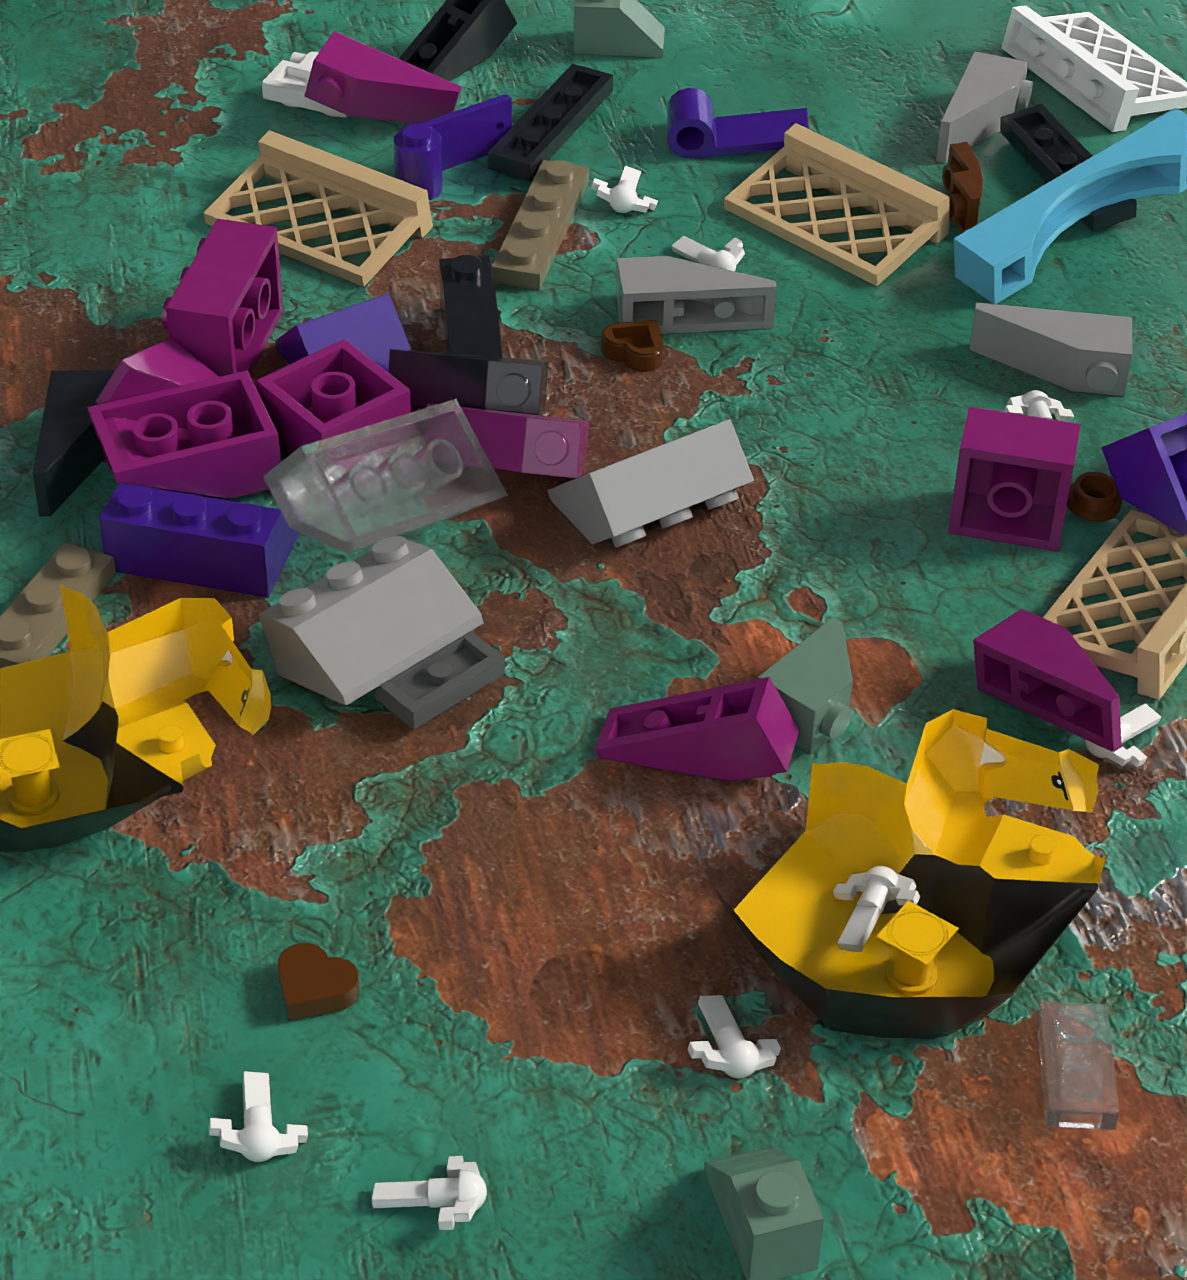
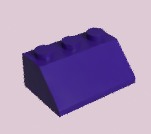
(1153, 471)
(196, 539)

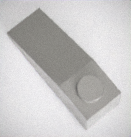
(986, 92)
(692, 296)
(1058, 346)

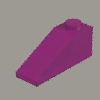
(376, 85)
(531, 441)
(1049, 676)
(708, 733)

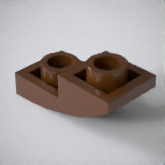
(964, 183)

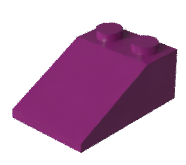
(191, 438)

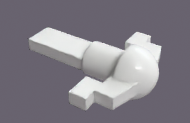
(624, 196)
(701, 254)
(1038, 404)
(1131, 725)
(878, 887)
(736, 1055)
(258, 1138)
(456, 1195)

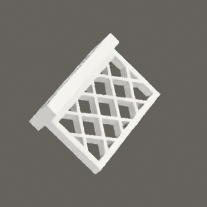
(1093, 66)

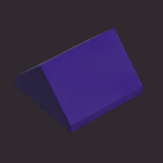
(368, 326)

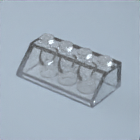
(385, 478)

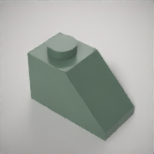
(616, 29)
(816, 685)
(767, 1212)

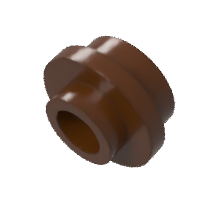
(1094, 497)

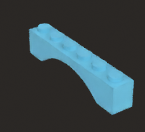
(1005, 248)

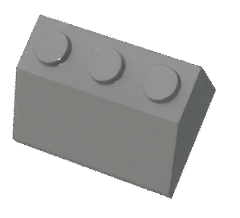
(656, 486)
(367, 620)

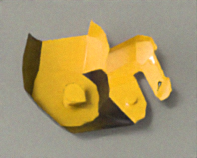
(108, 721)
(987, 886)

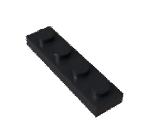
(550, 122)
(1055, 151)

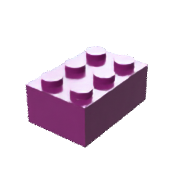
(228, 297)

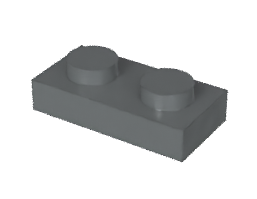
(441, 680)

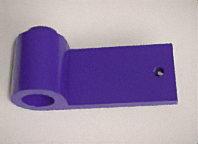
(699, 134)
(449, 141)

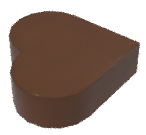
(634, 343)
(314, 982)

